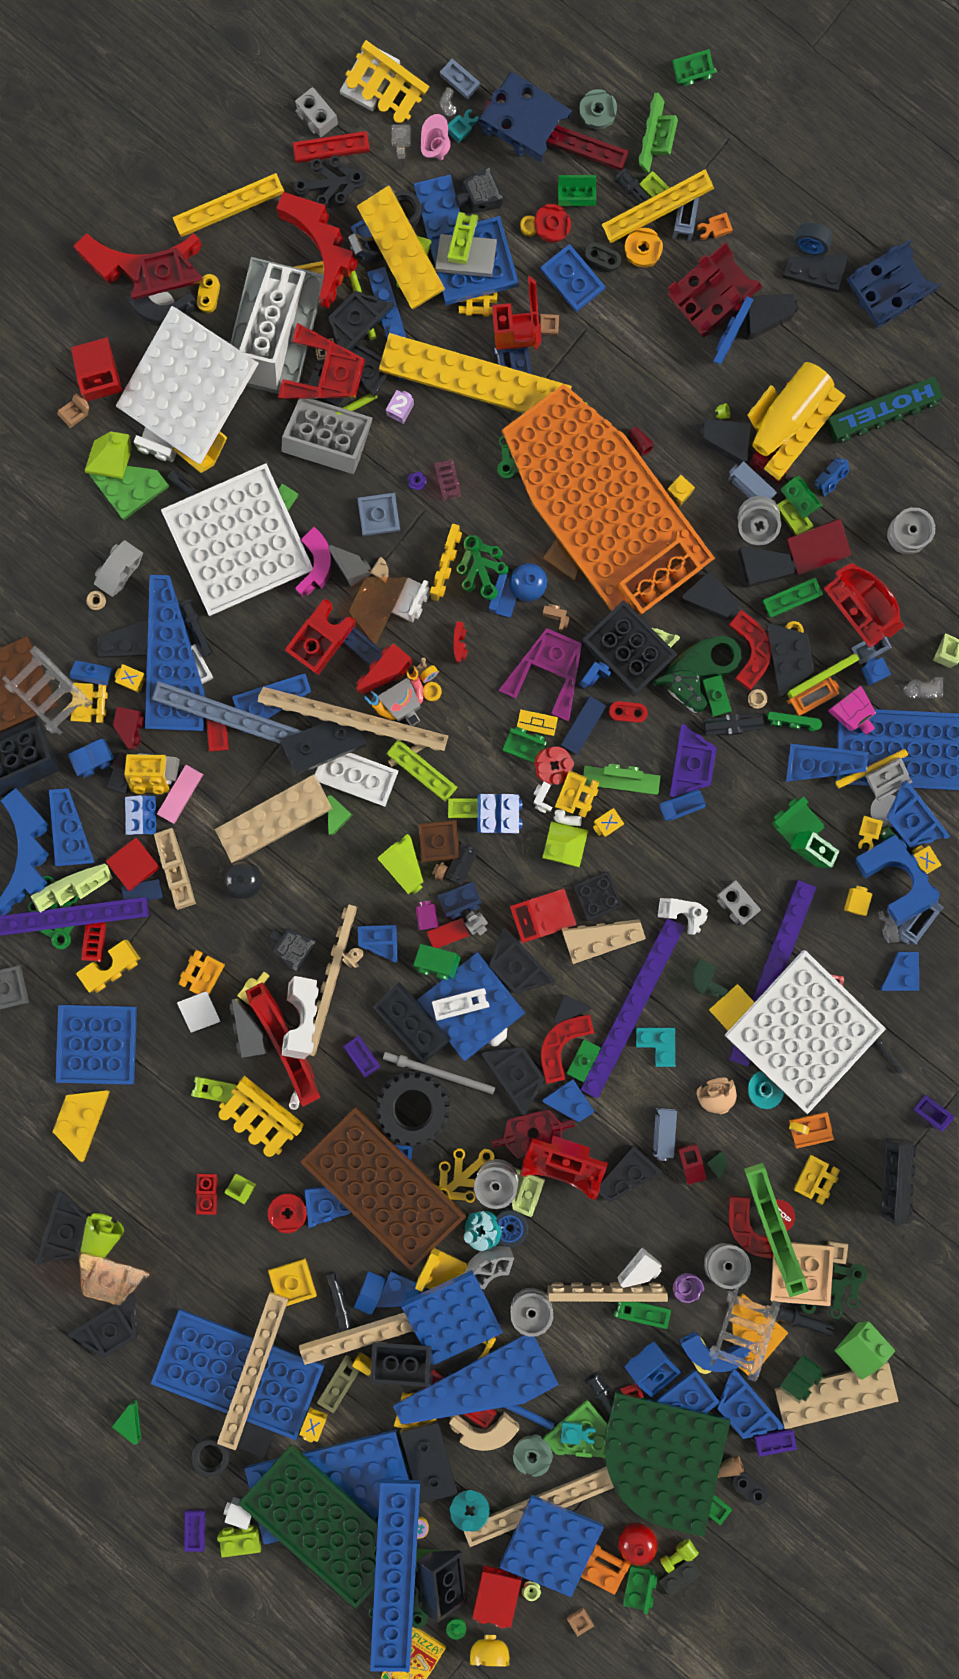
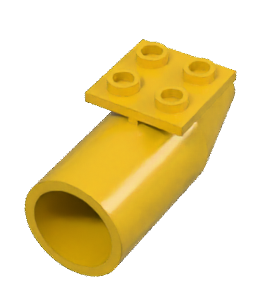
(783, 415)

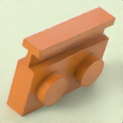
(819, 1131)

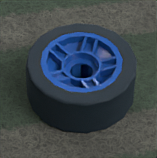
(813, 239)
(519, 1230)

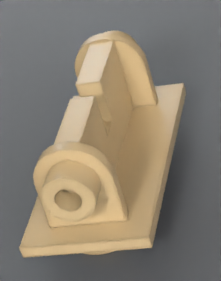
(352, 957)

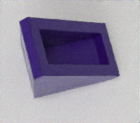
(934, 1113)

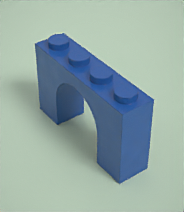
(894, 854)

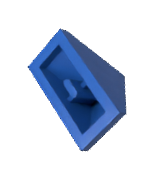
(370, 1293)

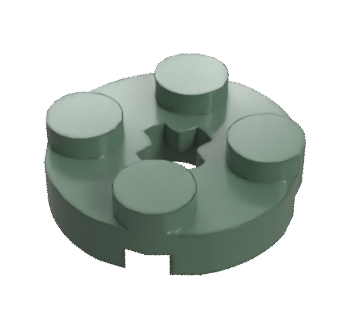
(604, 101)
(530, 1465)

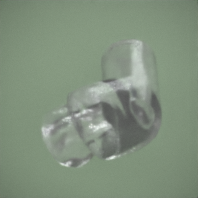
(445, 102)

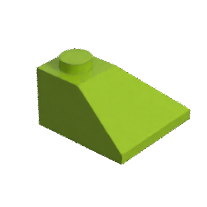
(109, 455)
(565, 844)

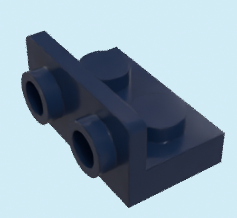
(460, 900)

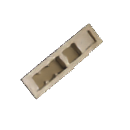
(174, 868)

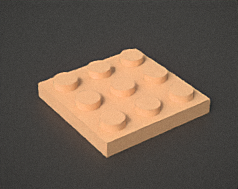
(816, 1266)

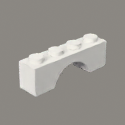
(302, 995)

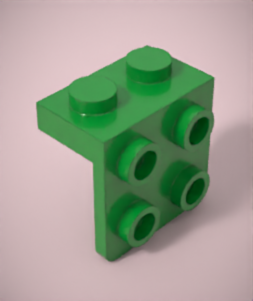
(796, 819)

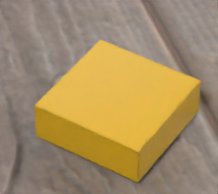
(363, 1363)

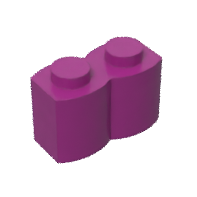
(426, 915)

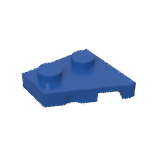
(903, 973)

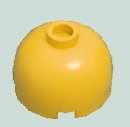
(489, 1652)

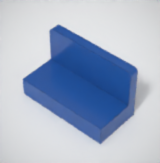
(505, 600)

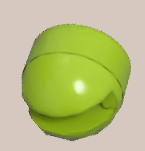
(723, 412)

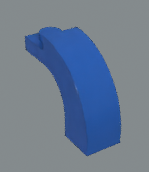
(700, 1353)

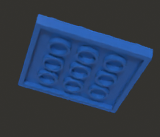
(465, 287)
(477, 1028)
(96, 1044)
(452, 1317)
(551, 1545)

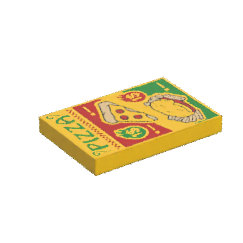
(424, 1656)

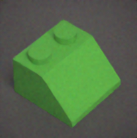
(864, 1350)

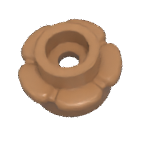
(440, 871)

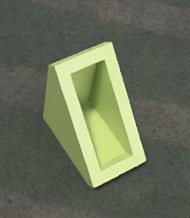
(948, 651)

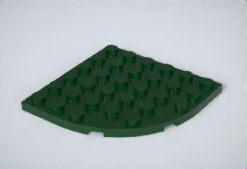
(665, 1460)

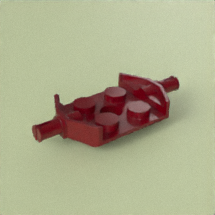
(516, 1131)

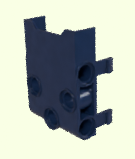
(529, 118)
(897, 282)

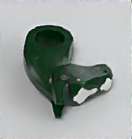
(684, 674)

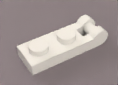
(459, 1004)

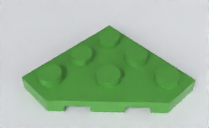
(132, 491)
(588, 1416)

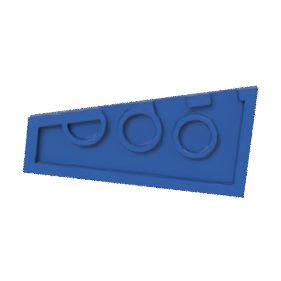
(249, 700)
(819, 762)
(68, 835)
(322, 1206)

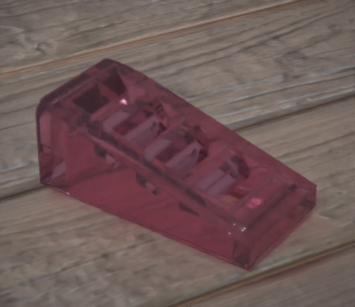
(451, 493)

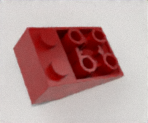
(96, 369)
(386, 670)
(542, 915)

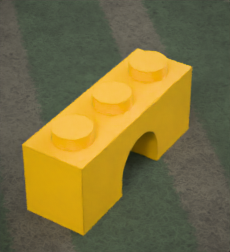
(123, 958)

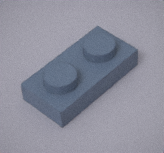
(460, 79)

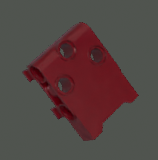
(719, 286)

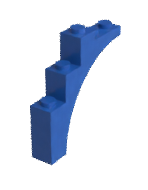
(30, 852)

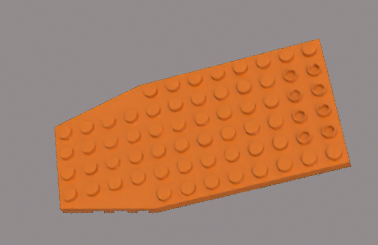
(603, 502)

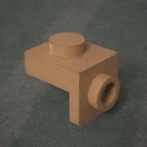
(74, 411)
(554, 612)

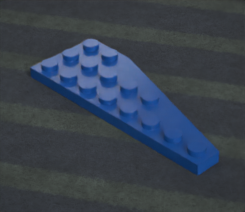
(169, 659)
(497, 1380)

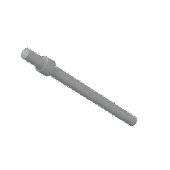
(402, 1061)

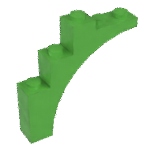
(775, 1230)

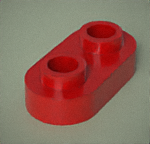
(628, 712)

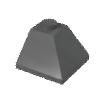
(350, 565)

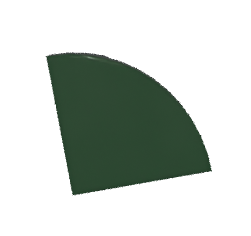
(717, 1164)

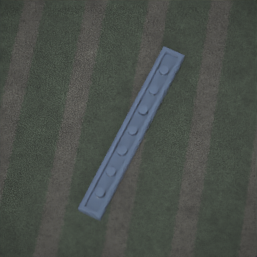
(222, 713)

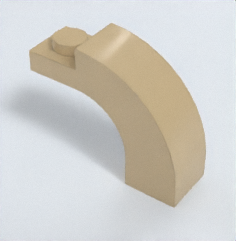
(480, 1439)

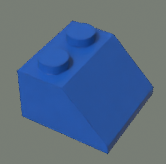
(652, 1369)

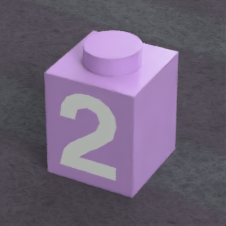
(400, 406)

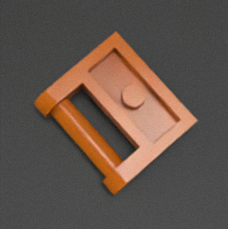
(603, 1575)

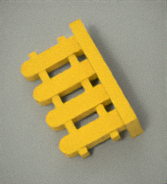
(401, 76)
(260, 1101)

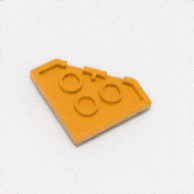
(777, 1335)

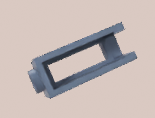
(685, 228)
(750, 482)
(907, 936)
(664, 1134)

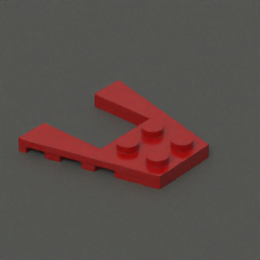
(339, 374)

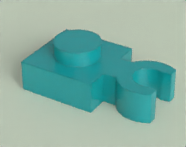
(461, 127)
(573, 1433)

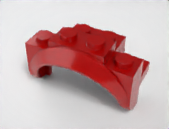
(869, 607)
(565, 1162)

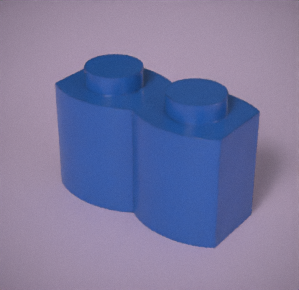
(91, 757)

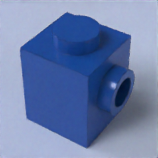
(875, 670)

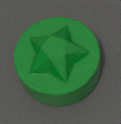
(456, 1628)

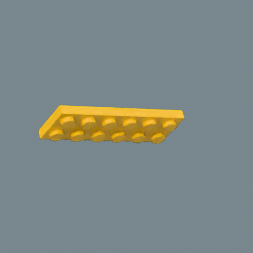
(400, 247)

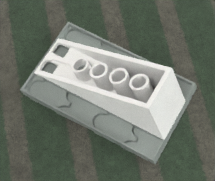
(267, 316)

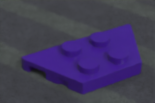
(692, 763)

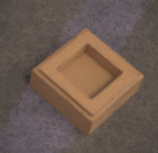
(549, 324)
(580, 1621)

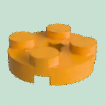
(635, 255)

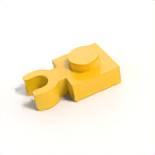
(869, 829)

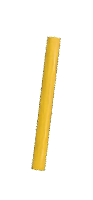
(855, 776)

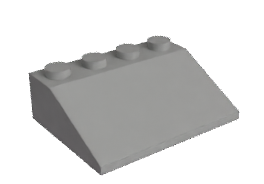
(324, 436)

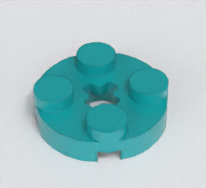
(473, 1234)
(481, 1511)

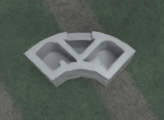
(118, 568)
(491, 1264)

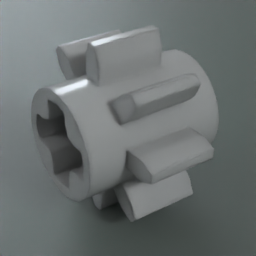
(476, 923)

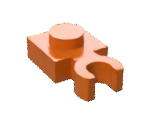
(717, 226)

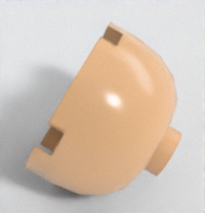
(718, 1095)

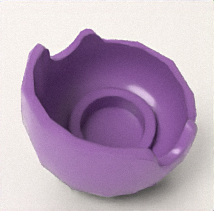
(687, 1287)

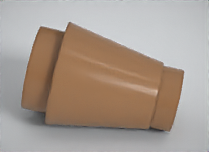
(731, 1467)

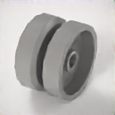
(759, 520)
(917, 521)
(487, 1181)
(727, 1277)
(534, 1323)

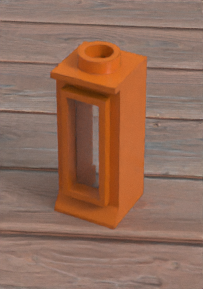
(814, 696)

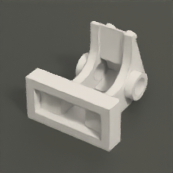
(693, 911)

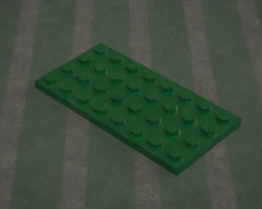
(317, 1523)

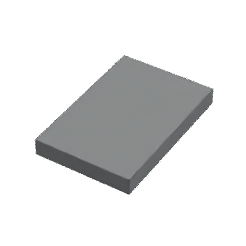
(479, 261)

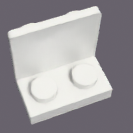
(411, 599)

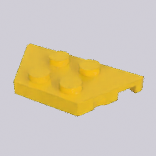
(79, 1120)

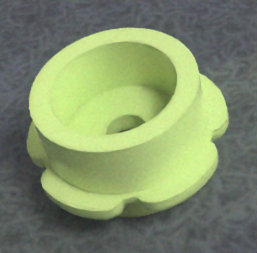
(531, 1596)

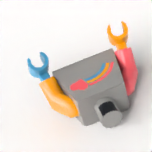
(400, 700)

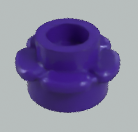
(416, 485)

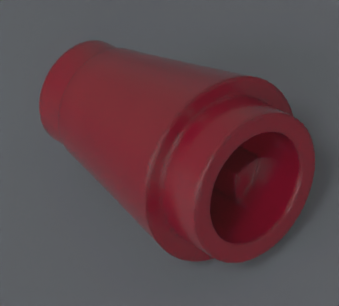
(641, 442)

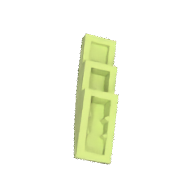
(76, 884)

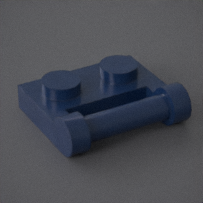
(518, 358)

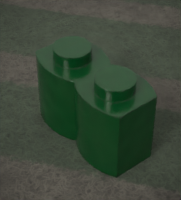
(802, 1379)

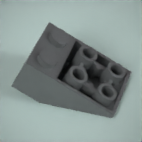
(250, 1033)

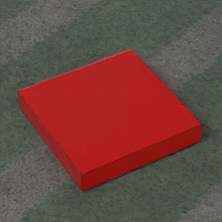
(132, 864)

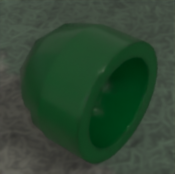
(886, 833)

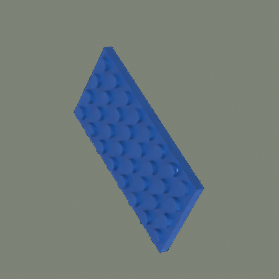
(927, 737)
(206, 1363)
(352, 1466)

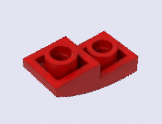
(459, 647)
(206, 1194)

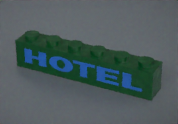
(884, 410)

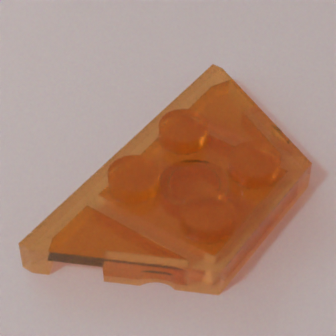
(375, 604)
(108, 1279)

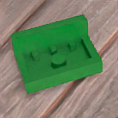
(693, 67)
(577, 190)
(524, 745)

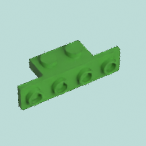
(659, 133)
(623, 779)

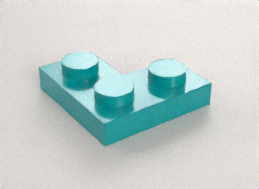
(664, 1042)

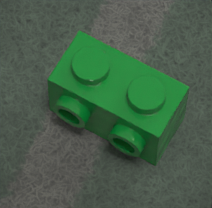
(815, 849)
(436, 962)

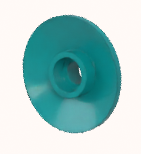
(770, 1097)

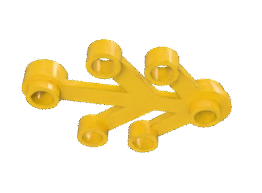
(460, 1177)

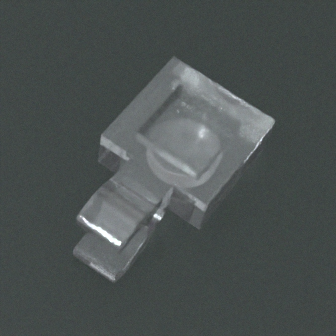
(401, 137)
(890, 931)

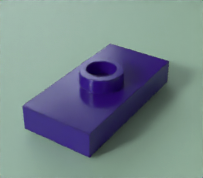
(361, 1056)
(775, 1442)
(194, 1530)

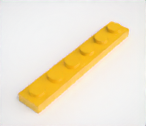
(228, 205)
(658, 206)
(795, 445)

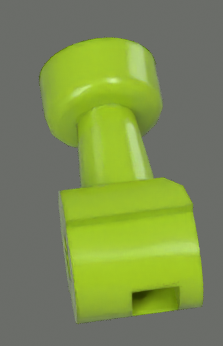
(685, 1551)

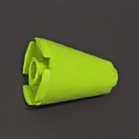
(100, 1235)

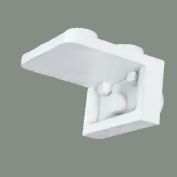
(155, 445)

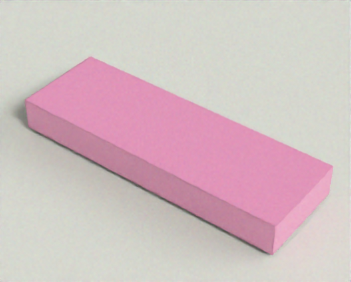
(180, 794)

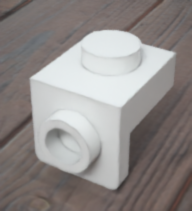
(540, 793)

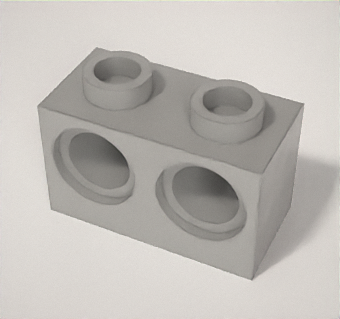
(319, 111)
(741, 899)

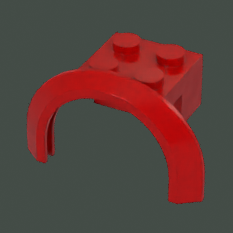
(517, 329)

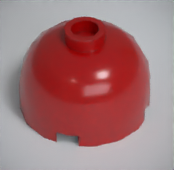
(637, 1544)

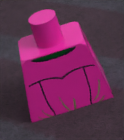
(855, 711)

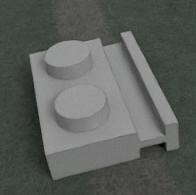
(888, 778)

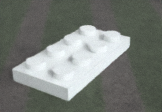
(359, 777)

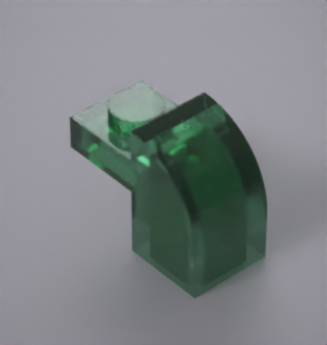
(702, 976)

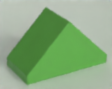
(337, 816)

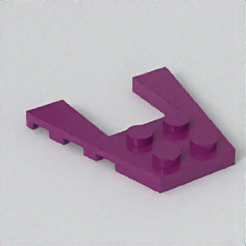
(557, 655)

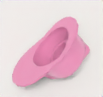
(435, 137)

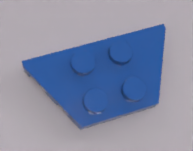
(731, 331)
(913, 818)
(745, 1408)

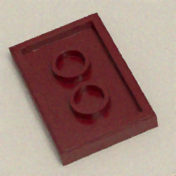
(818, 546)

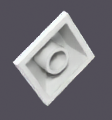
(640, 1269)

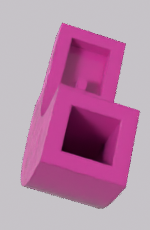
(322, 567)

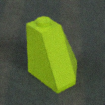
(403, 865)

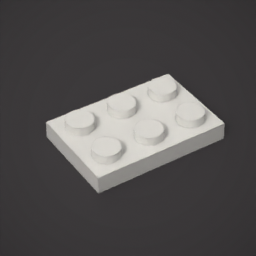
(356, 93)

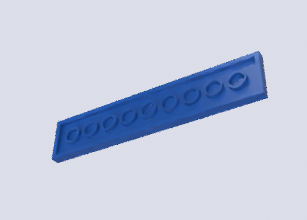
(395, 1575)

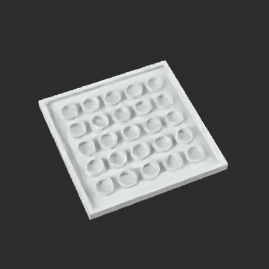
(186, 384)
(237, 539)
(805, 1031)

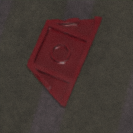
(163, 273)

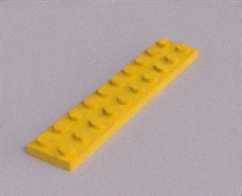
(464, 374)

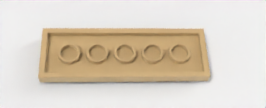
(273, 819)
(610, 1293)
(838, 1396)

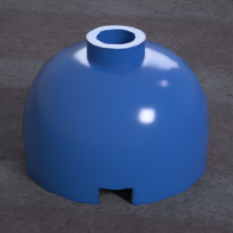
(528, 582)

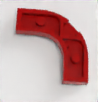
(759, 649)
(554, 1043)
(743, 1233)

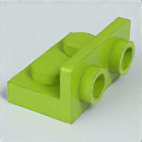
(239, 1541)

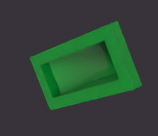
(128, 1423)

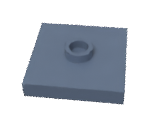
(378, 514)

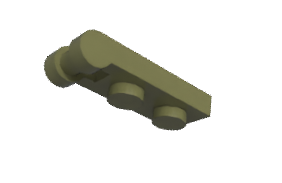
(338, 1385)

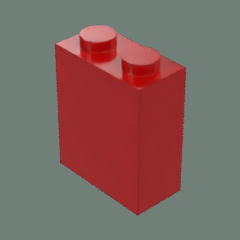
(496, 1597)

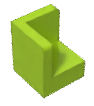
(240, 1188)

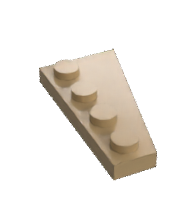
(596, 940)

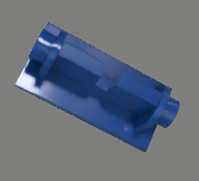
(837, 469)

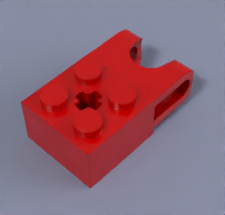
(319, 631)

